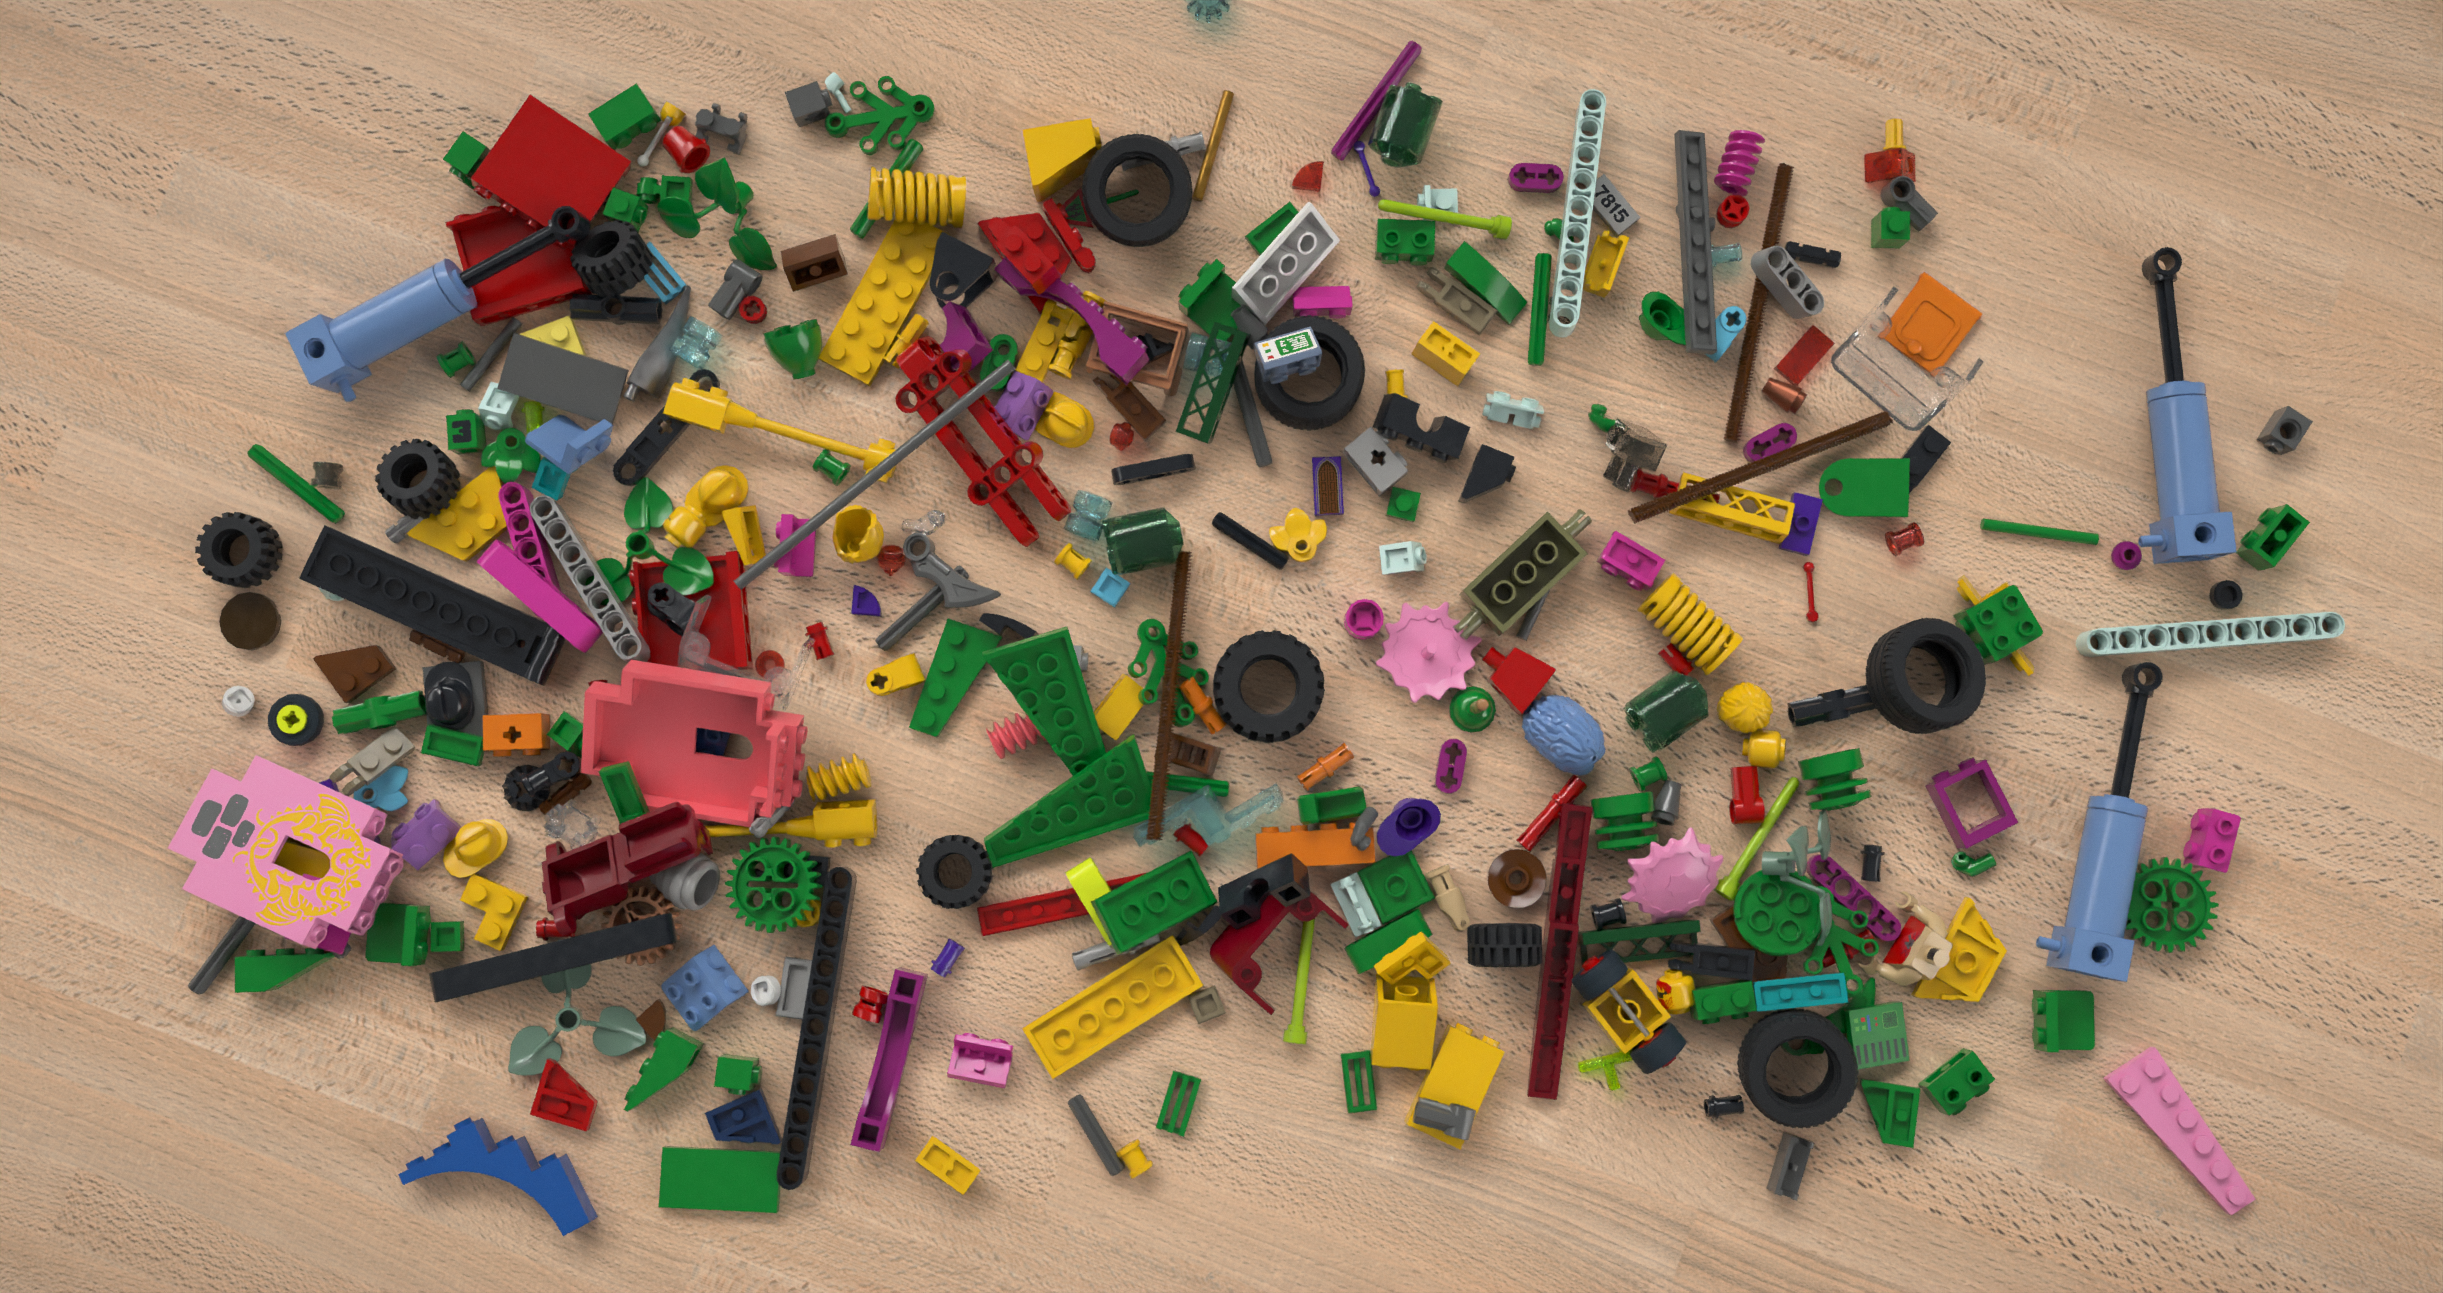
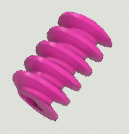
(1737, 160)

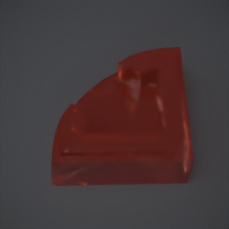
(1309, 177)

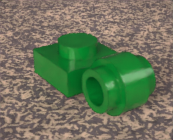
(650, 191)

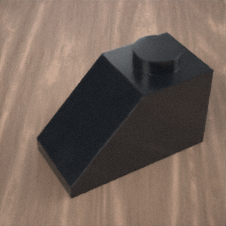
(1487, 473)

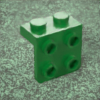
(1210, 299)
(1999, 624)
(399, 934)
(2063, 1020)

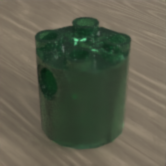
(1404, 125)
(1142, 540)
(1667, 709)

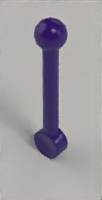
(1359, 148)

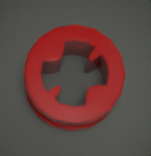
(749, 302)

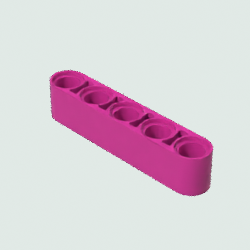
(531, 536)
(540, 596)

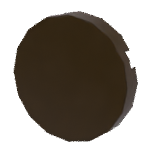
(250, 621)

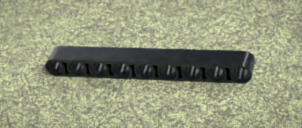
(553, 957)

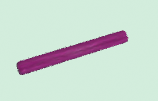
(1375, 100)

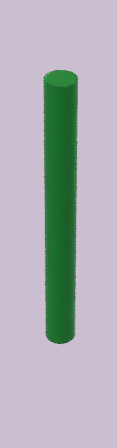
(2039, 531)

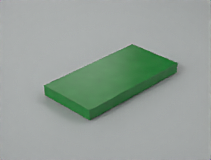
(1154, 902)
(719, 1179)

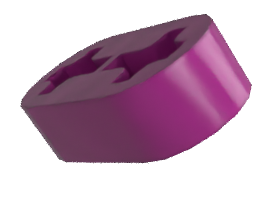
(1536, 171)
(1766, 437)
(1443, 765)

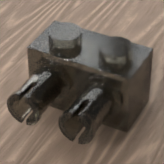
(1632, 450)

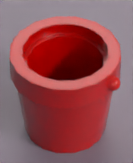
(686, 149)

